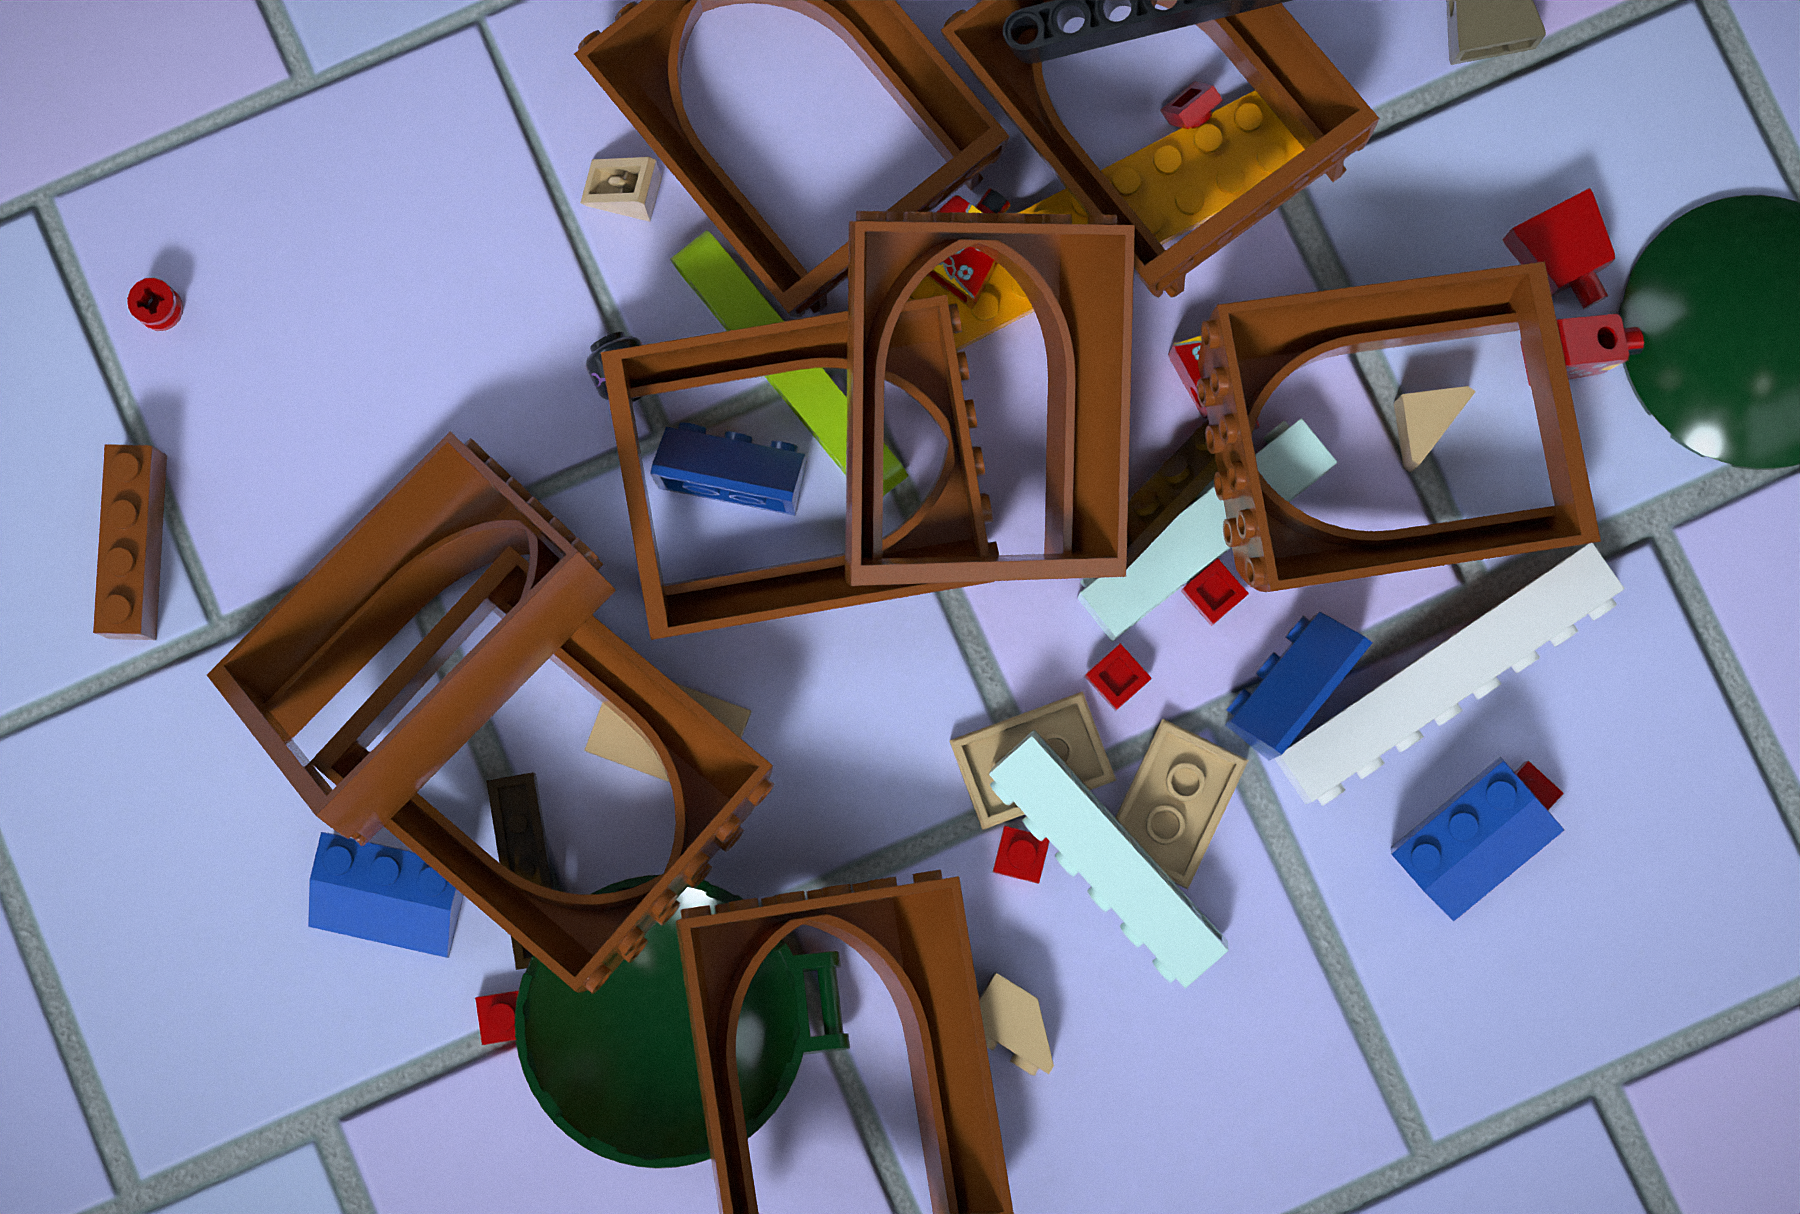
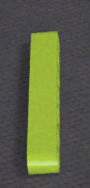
(741, 305)

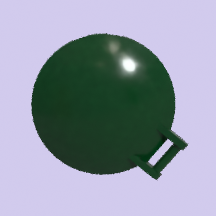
(1722, 330)
(623, 1060)

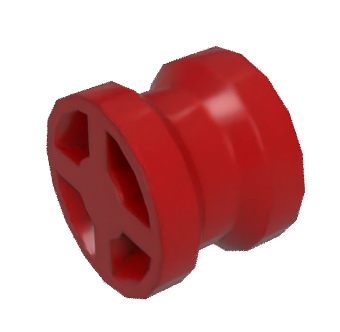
(161, 313)

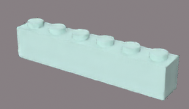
(1196, 537)
(1108, 859)

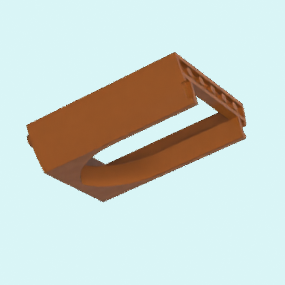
(1270, 54)
(641, 69)
(1084, 304)
(1262, 341)
(918, 362)
(422, 537)
(708, 766)
(924, 957)

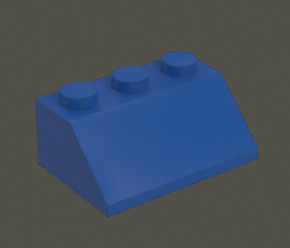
(729, 468)
(1295, 683)
(1476, 839)
(381, 896)

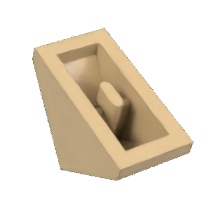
(623, 186)
(1425, 418)

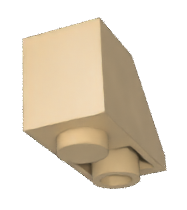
(1015, 1022)

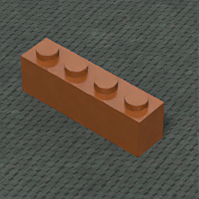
(130, 542)

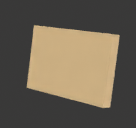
(1062, 725)
(619, 743)
(1179, 798)

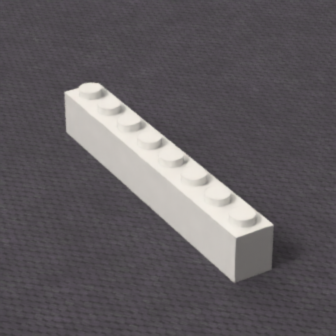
(1448, 674)

